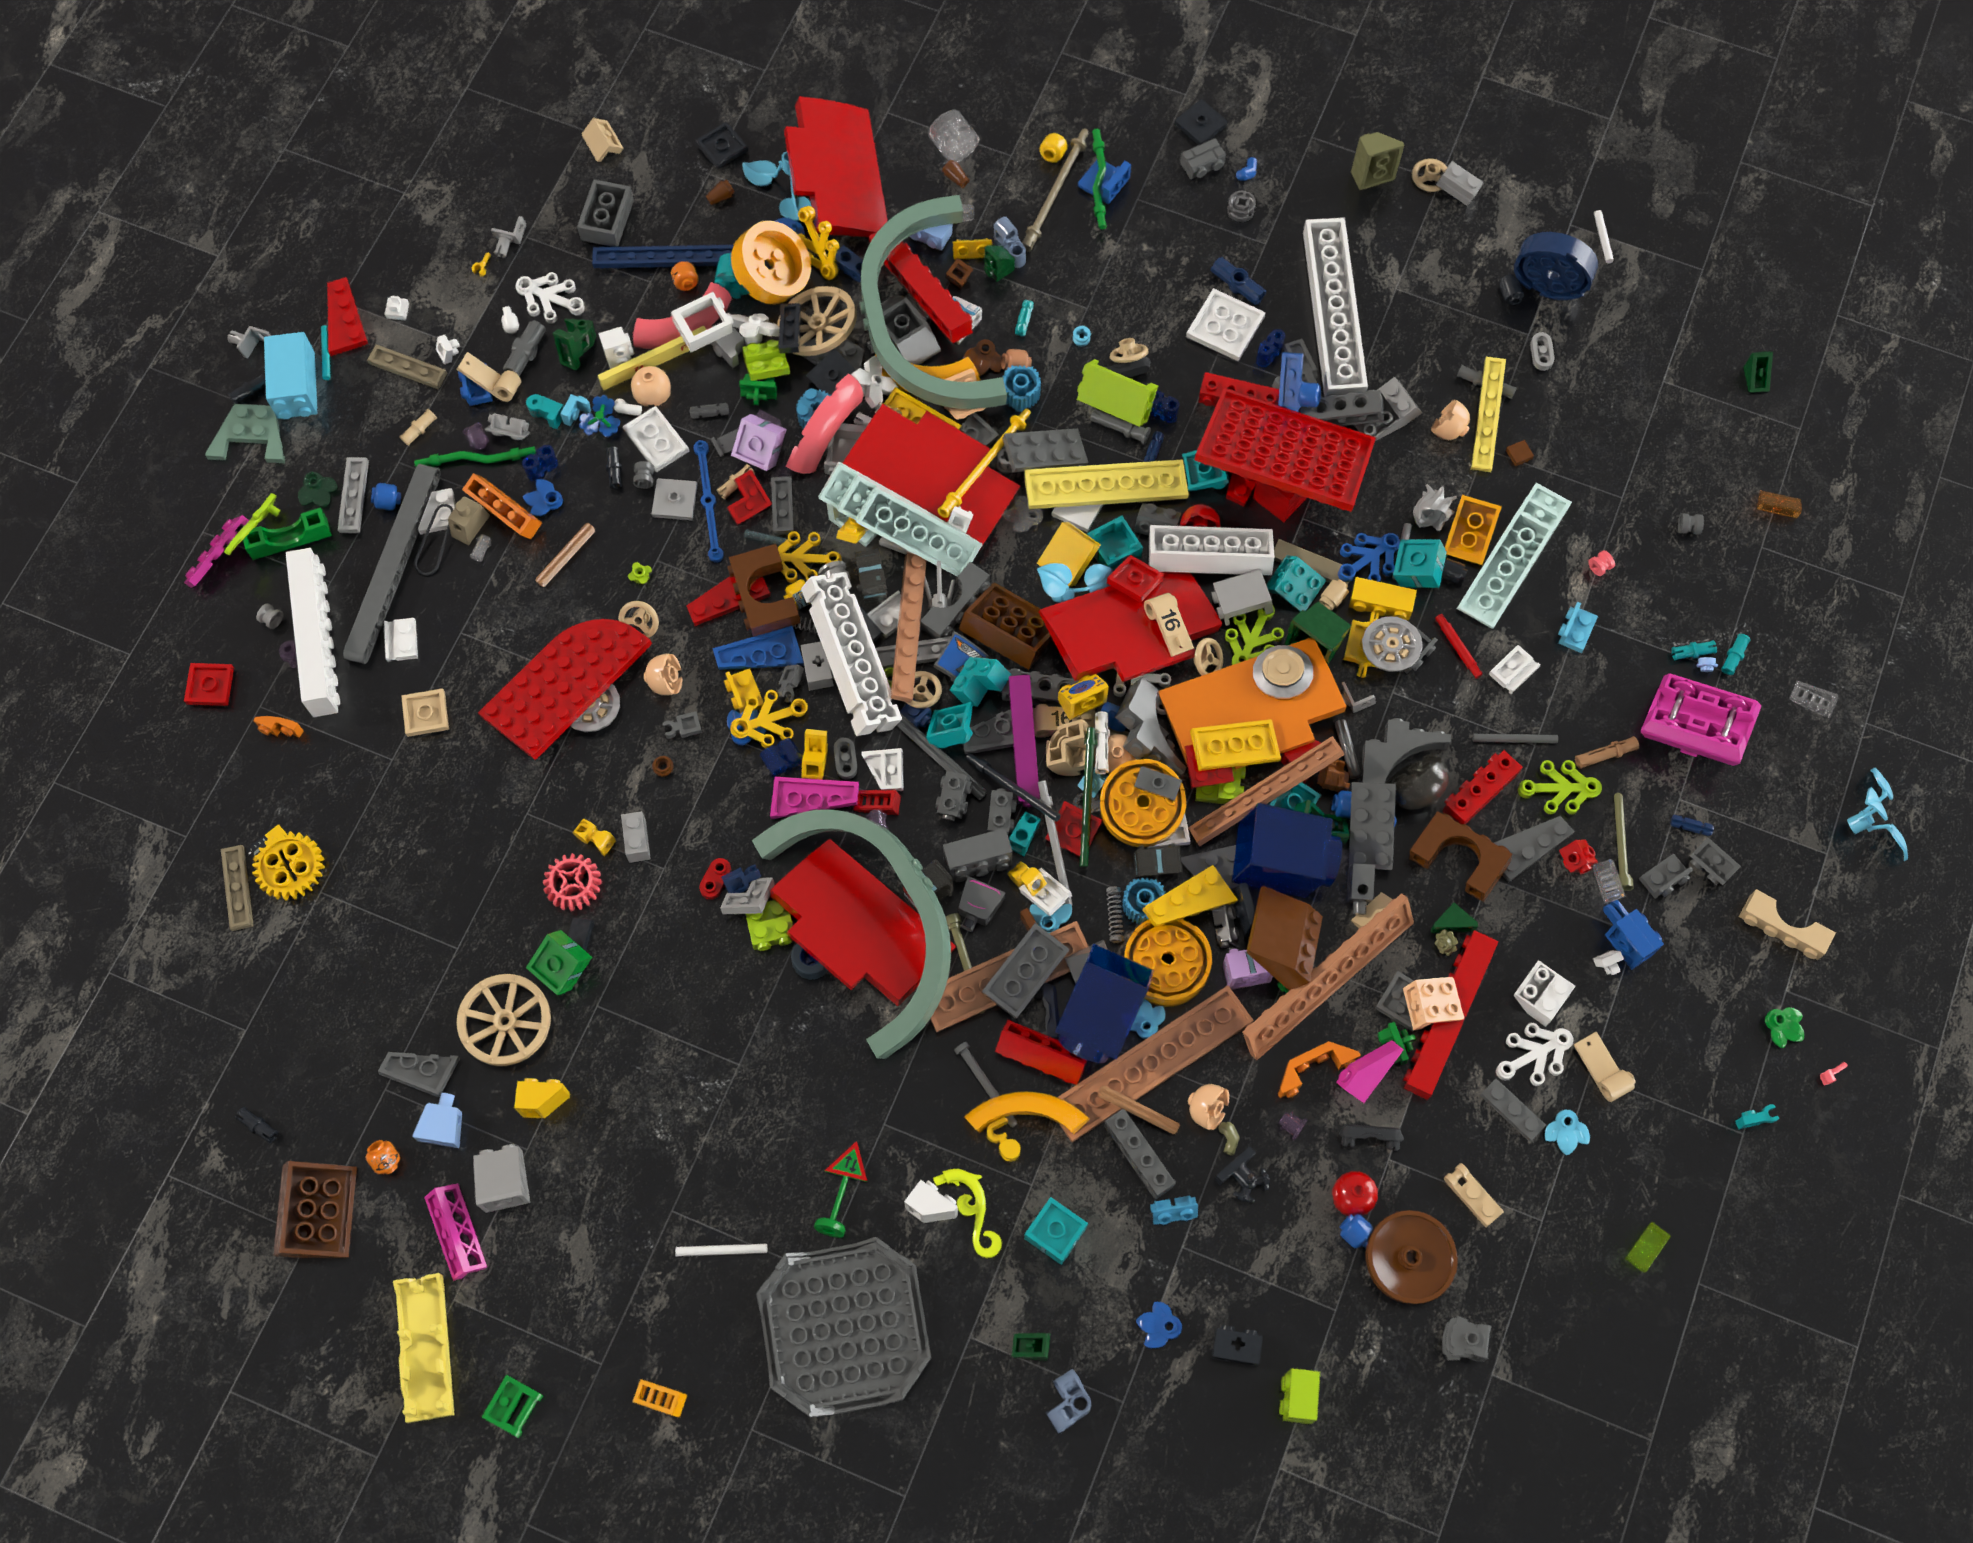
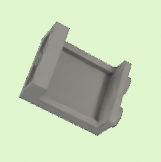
(841, 445)
(1241, 595)

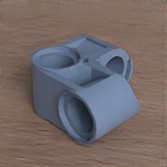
(1007, 236)
(1070, 1389)

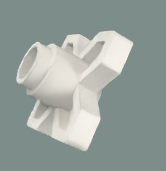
(754, 327)
(873, 382)

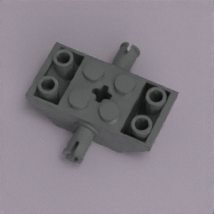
(908, 330)

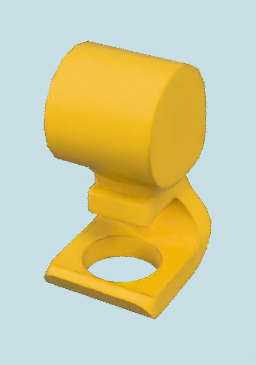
(588, 832)
(1024, 875)
(1008, 1148)

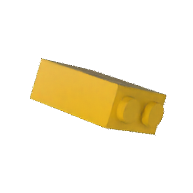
(1071, 548)

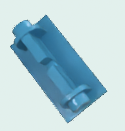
(1184, 1209)

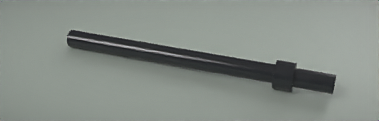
(985, 768)

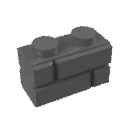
(1203, 159)

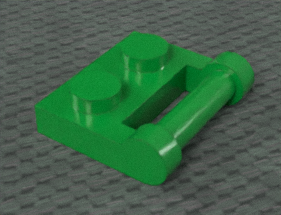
(505, 1402)

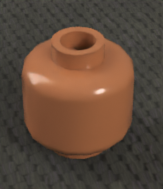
(1016, 357)

